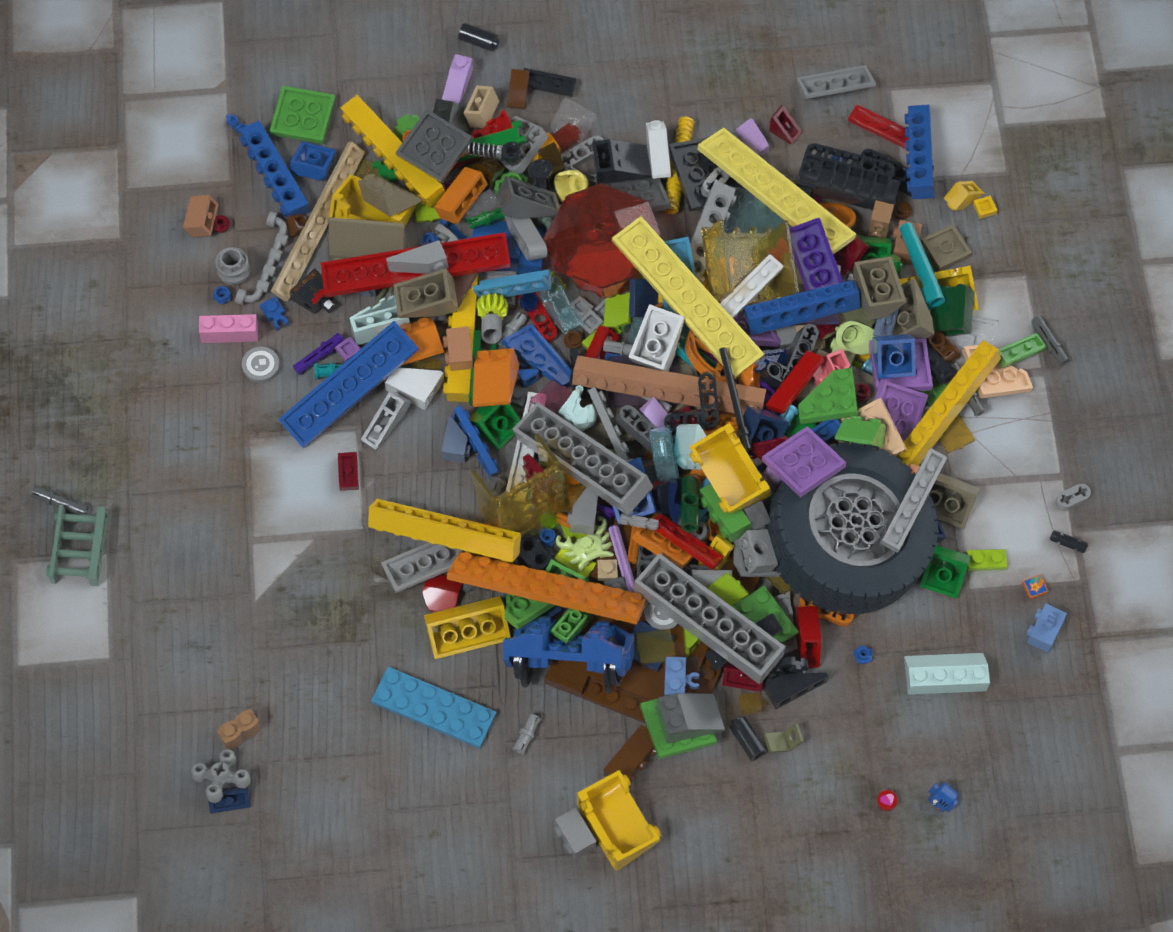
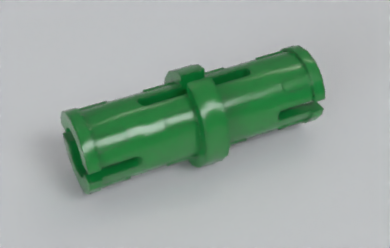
(485, 218)

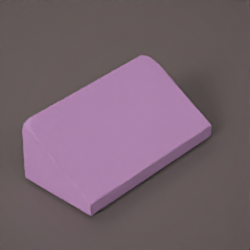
(752, 137)
(655, 413)

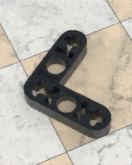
(701, 415)

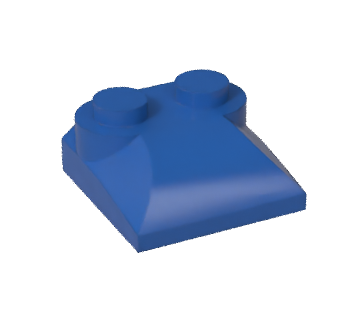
(312, 161)

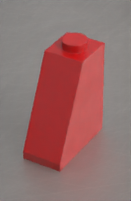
(809, 635)

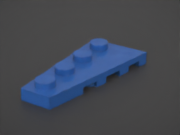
(539, 354)
(489, 465)

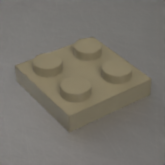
(946, 247)

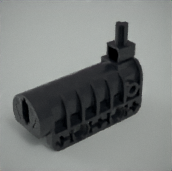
(846, 181)

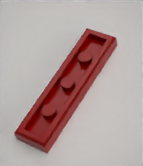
(878, 125)
(795, 382)
(688, 542)

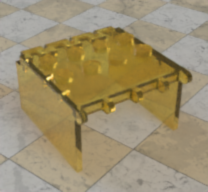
(736, 254)
(527, 501)

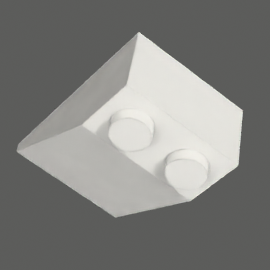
(657, 339)

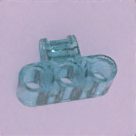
(663, 454)

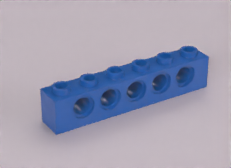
(254, 134)
(920, 151)
(802, 307)

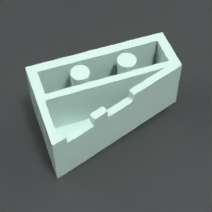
(375, 319)

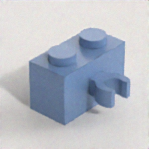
(1046, 628)
(675, 676)

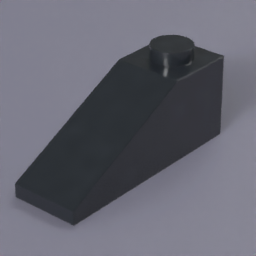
(789, 687)

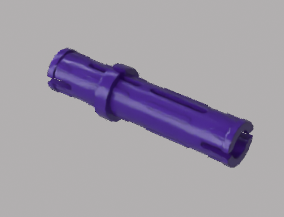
(325, 349)

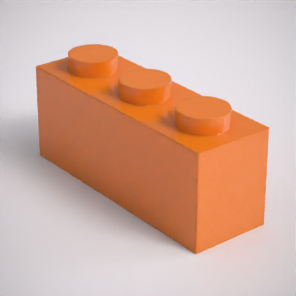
(460, 195)

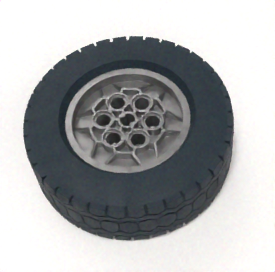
(861, 573)

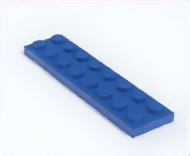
(348, 384)

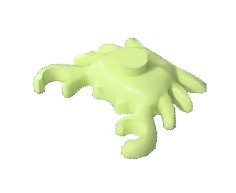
(588, 547)

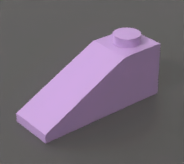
(458, 78)

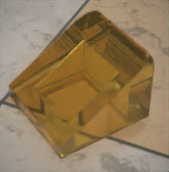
(750, 703)

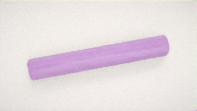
(622, 558)

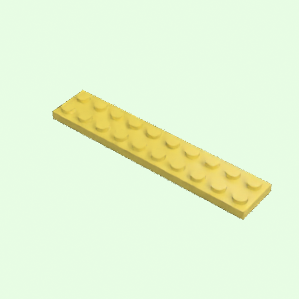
(772, 186)
(686, 295)

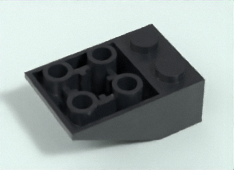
(620, 161)

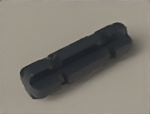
(1068, 541)

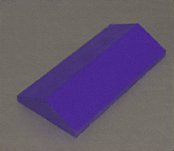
(814, 255)

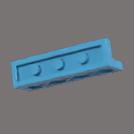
(515, 284)

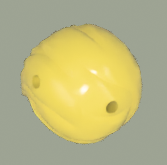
(569, 182)

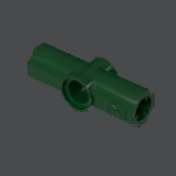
(689, 504)

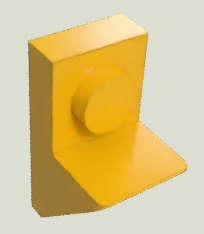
(723, 547)

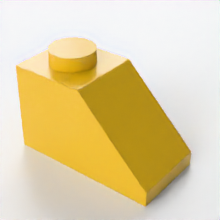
(963, 195)

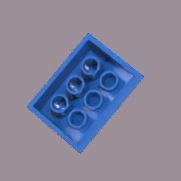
(517, 259)

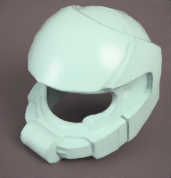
(576, 415)

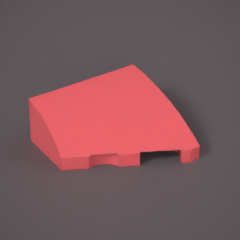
(832, 361)

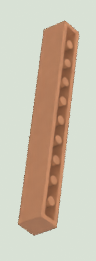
(659, 384)

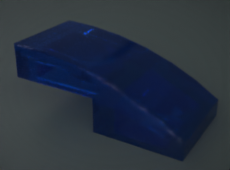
(674, 505)

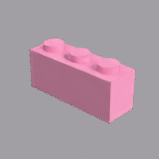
(228, 328)

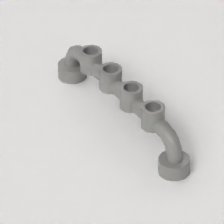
(269, 268)

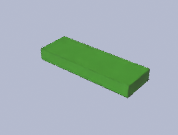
(1021, 350)

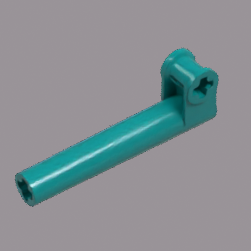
(930, 287)

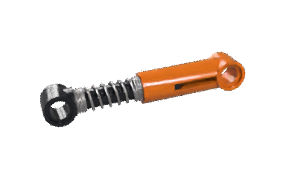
(498, 152)

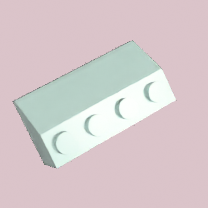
(946, 673)

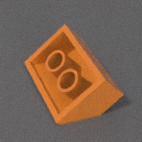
(425, 337)

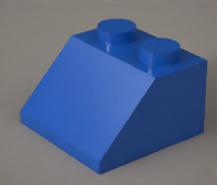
(894, 356)

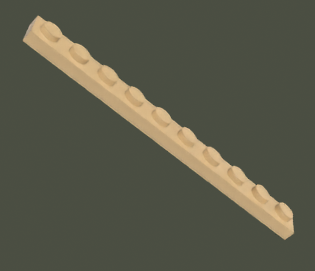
(316, 223)

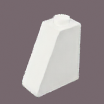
(658, 149)
(415, 384)

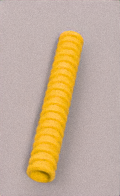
(673, 187)

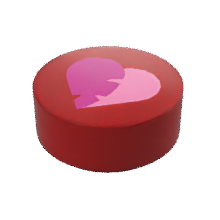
(887, 800)

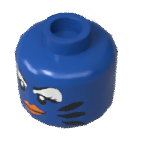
(943, 797)

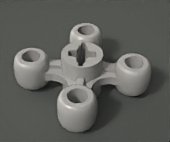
(221, 775)

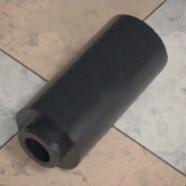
(478, 37)
(747, 738)

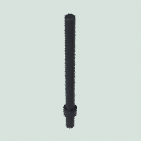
(743, 431)

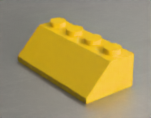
(467, 627)

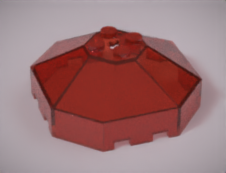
(589, 253)

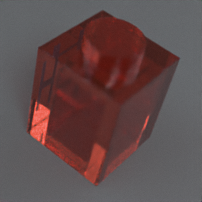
(567, 136)

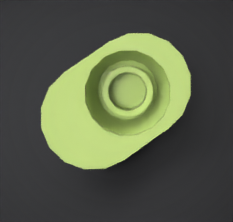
(854, 337)

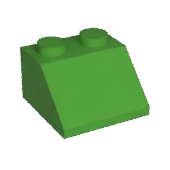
(862, 432)

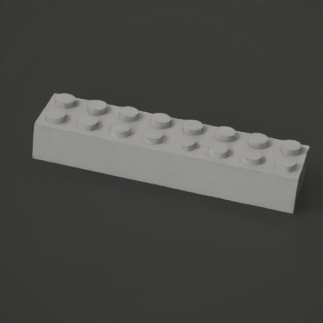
(585, 459)
(709, 618)

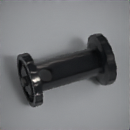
(540, 171)

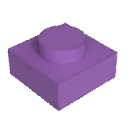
(347, 348)

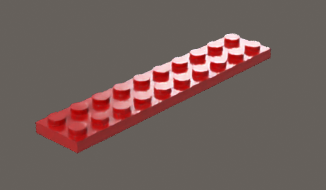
(372, 271)

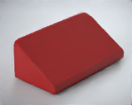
(596, 347)

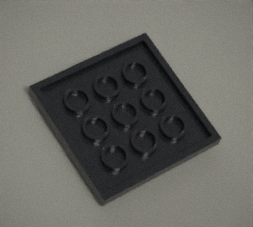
(692, 171)

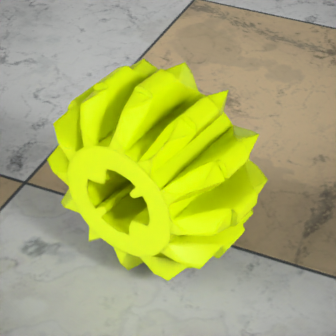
(492, 304)

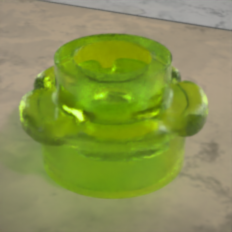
(548, 521)

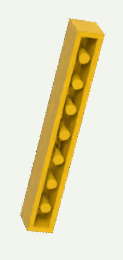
(385, 145)
(458, 381)
(950, 403)
(444, 530)

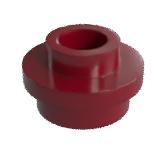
(221, 228)
(861, 387)

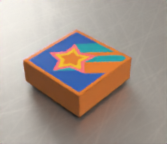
(1035, 587)

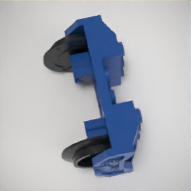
(603, 647)

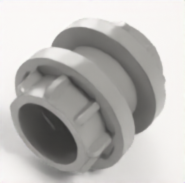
(232, 265)

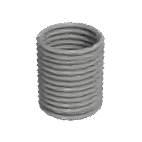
(491, 328)

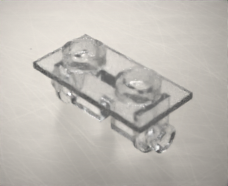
(484, 202)

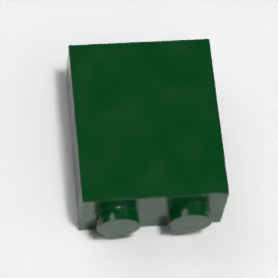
(956, 313)

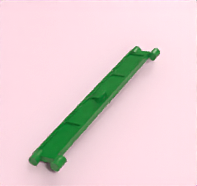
(498, 138)

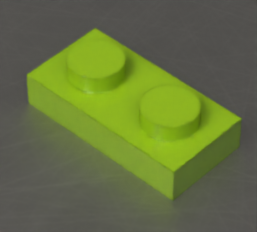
(987, 560)

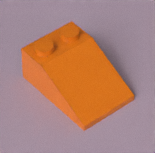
(494, 377)

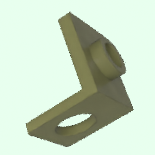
(783, 740)

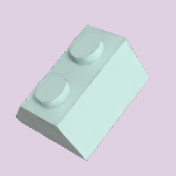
(686, 436)

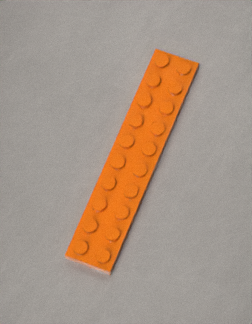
(547, 587)

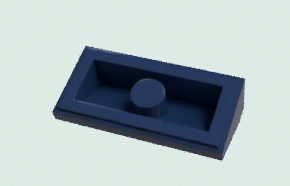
(232, 799)

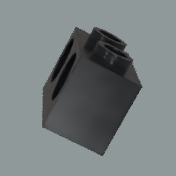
(538, 552)

